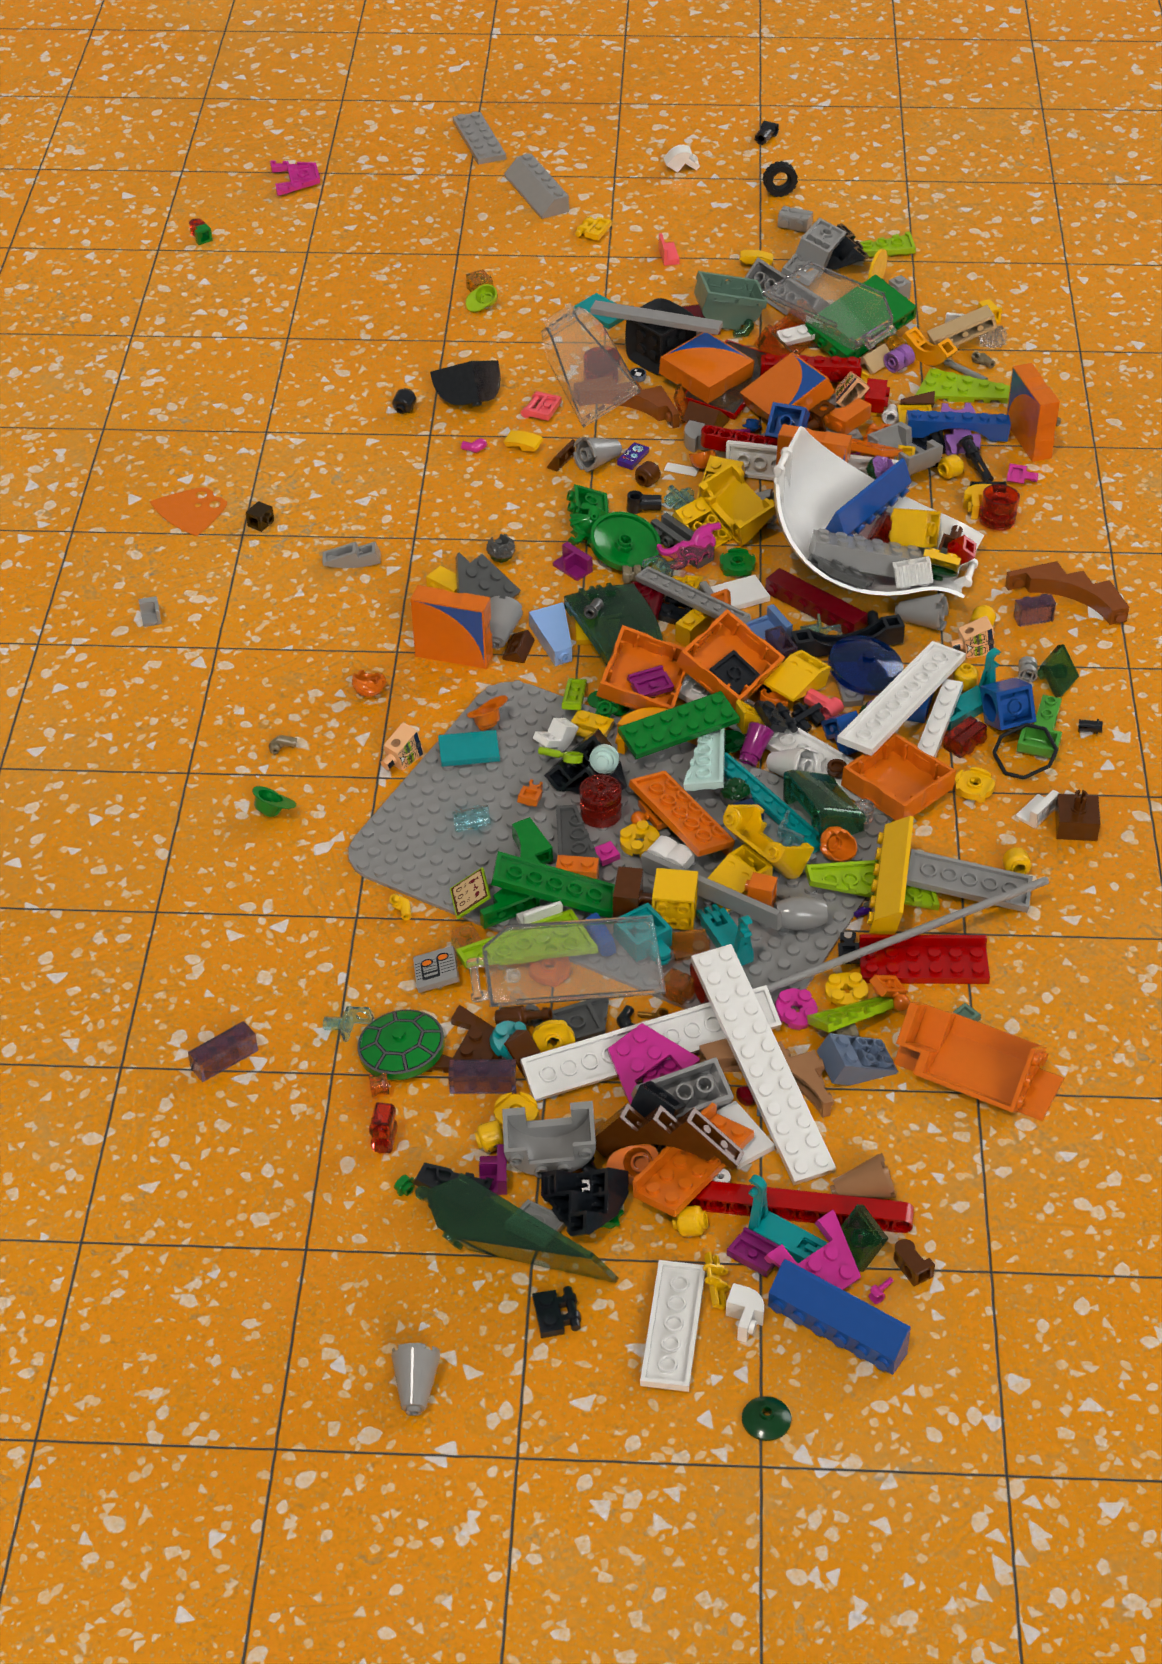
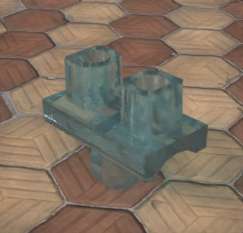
(682, 497)
(471, 818)

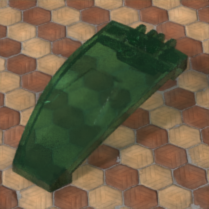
(621, 607)

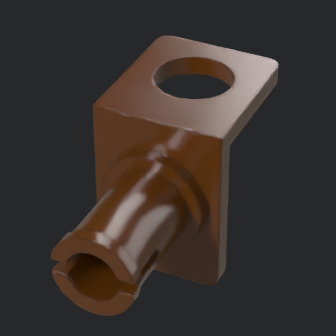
(817, 416)
(948, 538)

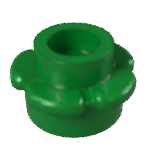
(404, 1185)

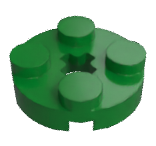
(745, 566)

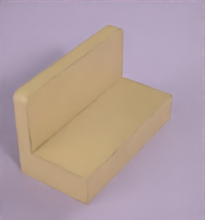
(875, 359)

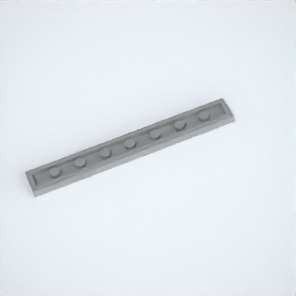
(656, 317)
(687, 594)
(721, 894)

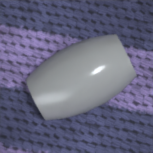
(802, 912)

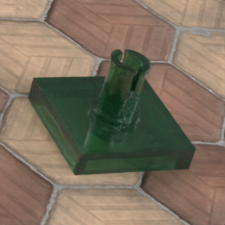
(1058, 671)
(863, 1236)

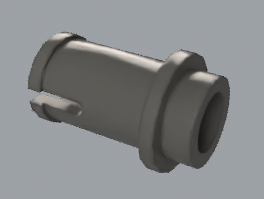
(591, 611)

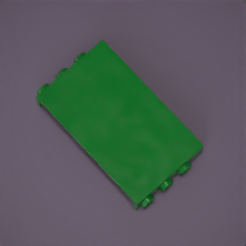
(901, 309)

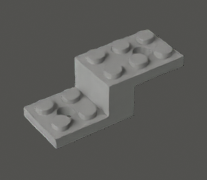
(815, 246)

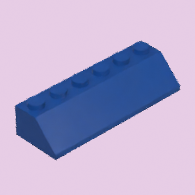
(872, 501)
(839, 1317)

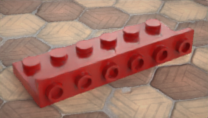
(833, 367)
(928, 959)

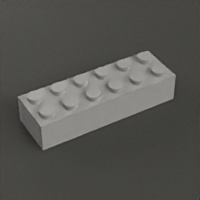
(863, 554)

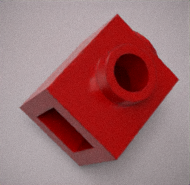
(963, 548)

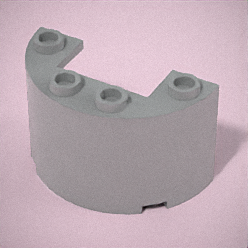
(902, 435)
(549, 1143)

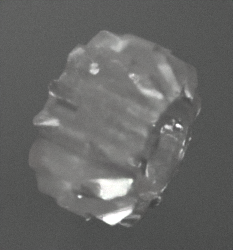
(994, 338)

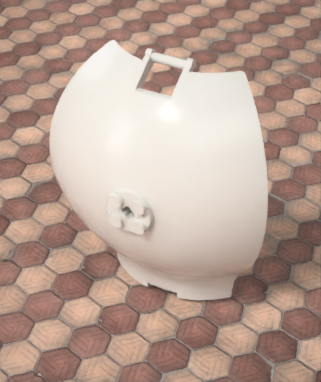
(817, 483)

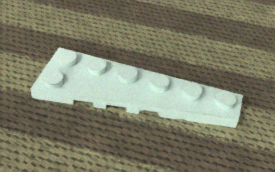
(708, 763)

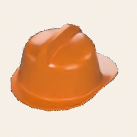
(488, 714)
(632, 1159)

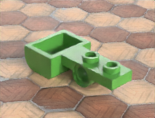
(1035, 741)

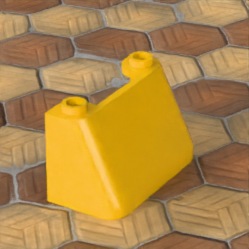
(736, 503)
(748, 828)

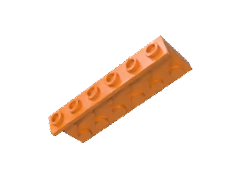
(682, 814)
(680, 1176)

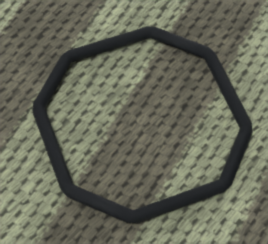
(1017, 729)

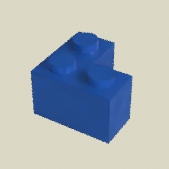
(835, 725)

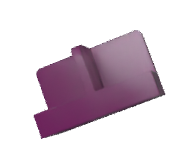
(574, 562)
(495, 1168)

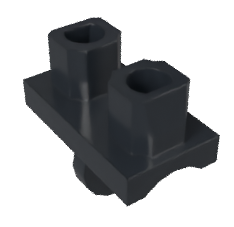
(804, 714)

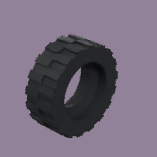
(773, 170)

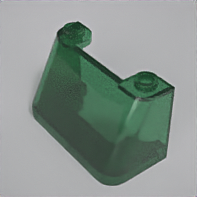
(823, 801)

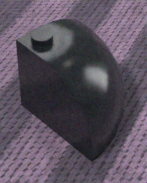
(468, 382)

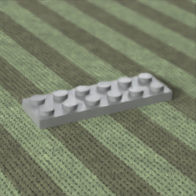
(479, 138)
(965, 879)

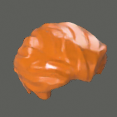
(368, 684)
(838, 844)

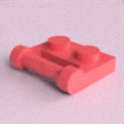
(545, 409)

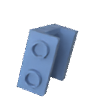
(772, 619)

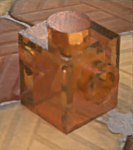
(678, 986)

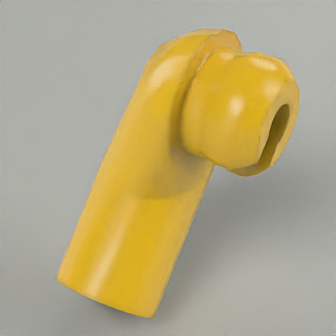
(401, 904)

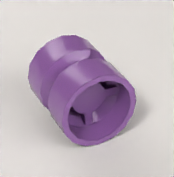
(899, 358)

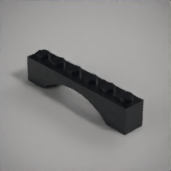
(886, 629)

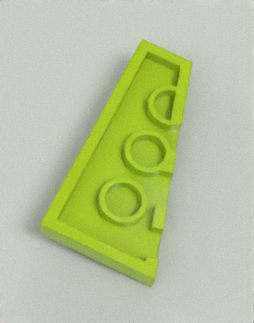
(894, 246)
(848, 1014)

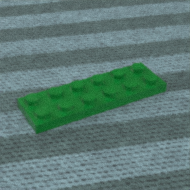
(678, 725)
(553, 884)

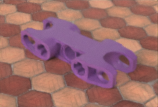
(956, 434)

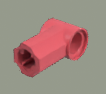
(830, 708)

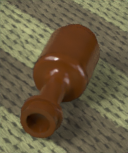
(520, 1013)

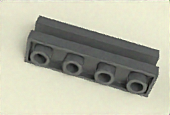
(673, 531)

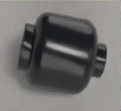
(404, 401)

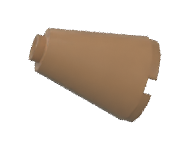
(866, 1180)

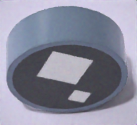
(638, 374)

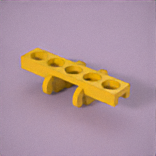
(716, 1285)

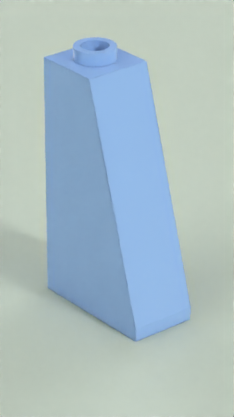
(552, 632)

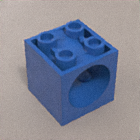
(1008, 703)

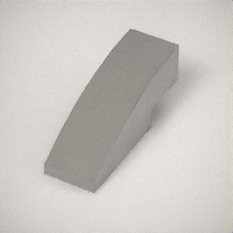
(352, 556)

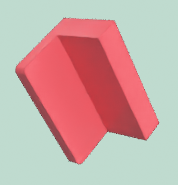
(668, 252)

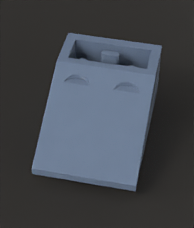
(855, 1059)

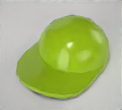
(481, 297)

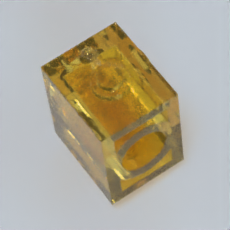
(476, 279)

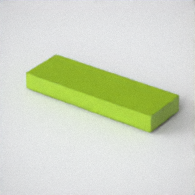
(574, 694)

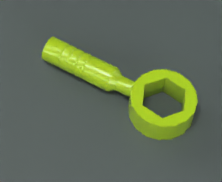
(569, 757)

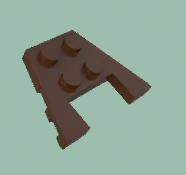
(474, 1045)

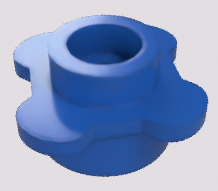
(752, 424)

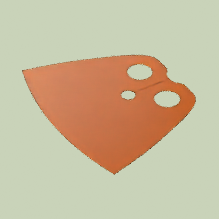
(181, 510)

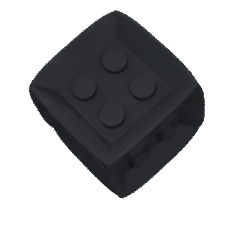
(649, 342)

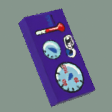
(633, 456)

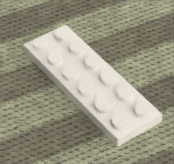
(673, 1326)

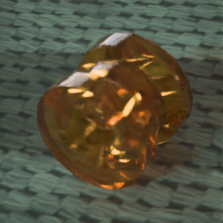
(376, 1084)

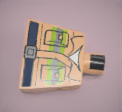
(850, 389)
(975, 638)
(402, 748)

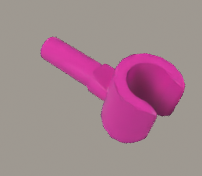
(877, 1291)

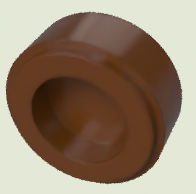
(835, 767)

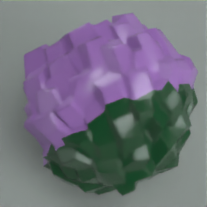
(878, 466)

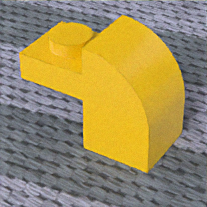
(973, 498)

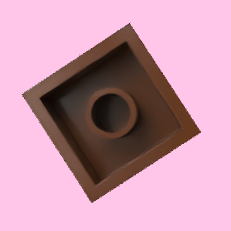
(1077, 816)
(629, 891)

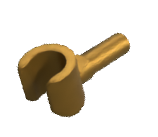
(660, 1012)

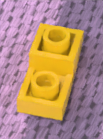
(750, 256)
(526, 440)

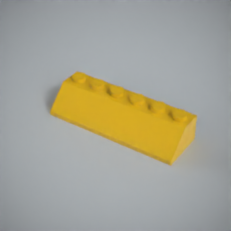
(891, 876)

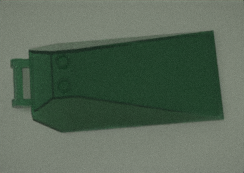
(495, 1227)

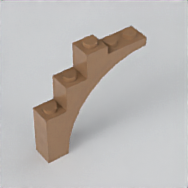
(805, 1068)

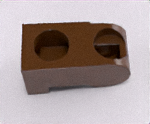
(912, 1263)

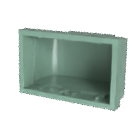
(729, 300)

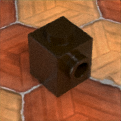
(259, 516)

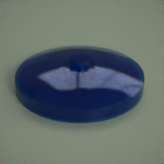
(864, 664)

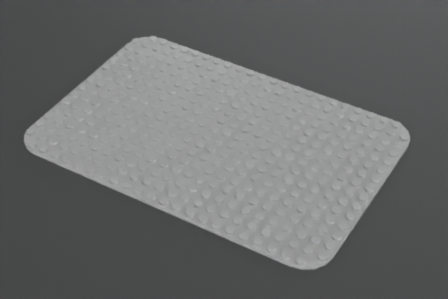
(418, 852)

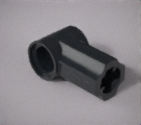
(766, 131)
(637, 502)

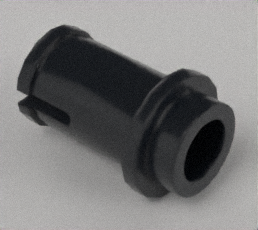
(1090, 726)

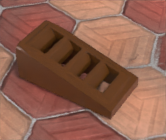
(921, 399)

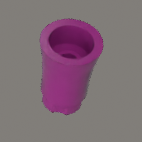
(755, 743)

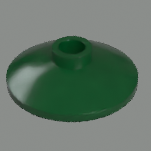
(941, 572)
(733, 741)
(763, 1426)

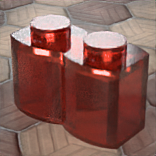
(383, 1127)

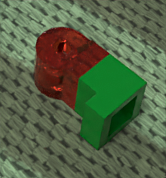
(200, 230)

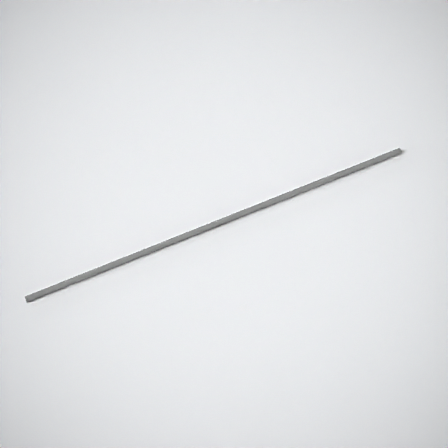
(907, 934)

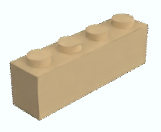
(964, 327)

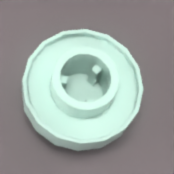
(604, 758)

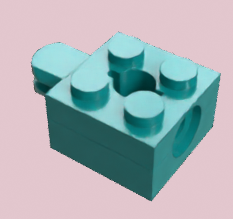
(662, 929)

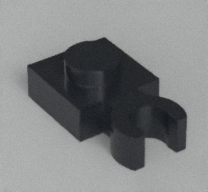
(848, 945)

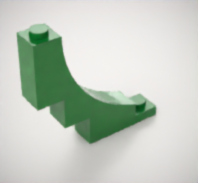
(508, 903)

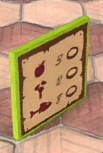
(470, 893)

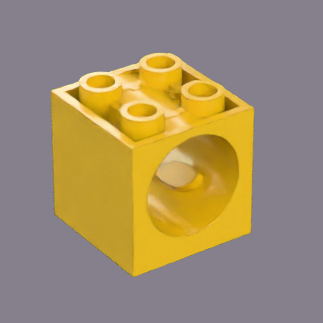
(915, 527)
(676, 897)

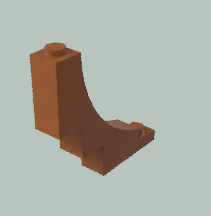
(654, 403)
(1052, 579)

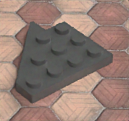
(483, 578)

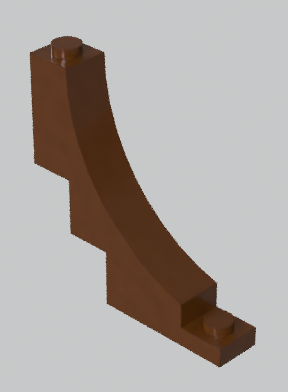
(689, 1133)

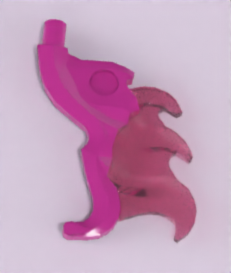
(699, 545)

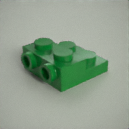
(583, 494)

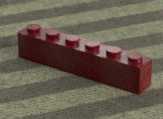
(815, 601)

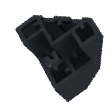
(847, 251)
(569, 776)
(585, 1198)

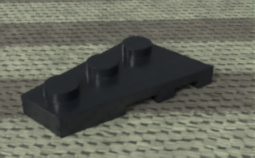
(434, 1175)

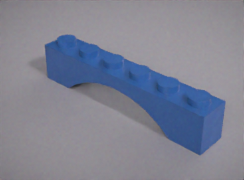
(992, 426)

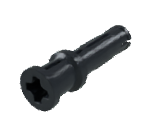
(974, 454)

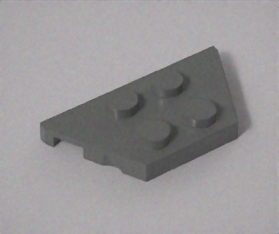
(835, 569)
(585, 1018)

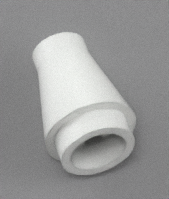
(890, 415)

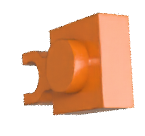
(530, 795)

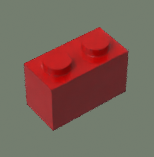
(877, 394)

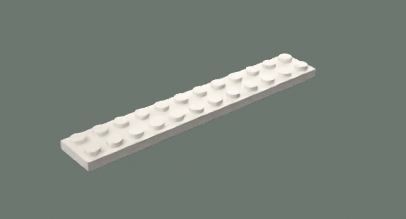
(589, 1062)
(763, 1065)

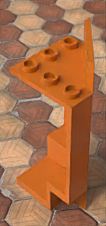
(976, 1060)

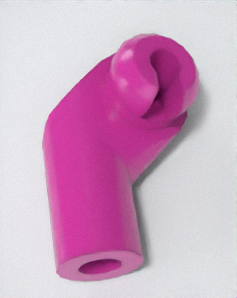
(475, 446)

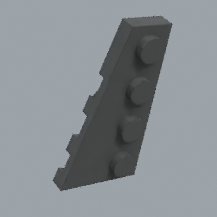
(571, 833)

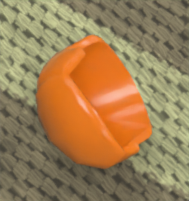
(701, 458)
(773, 697)

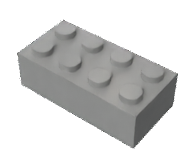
(696, 1086)

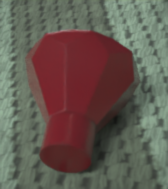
(744, 1096)

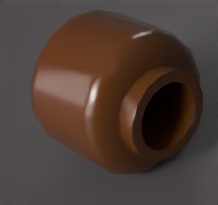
(647, 474)

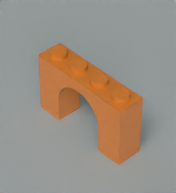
(847, 418)

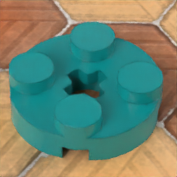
(501, 1034)

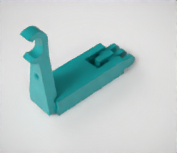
(970, 702)
(724, 931)
(776, 1229)

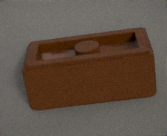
(562, 457)
(519, 647)
(520, 1046)

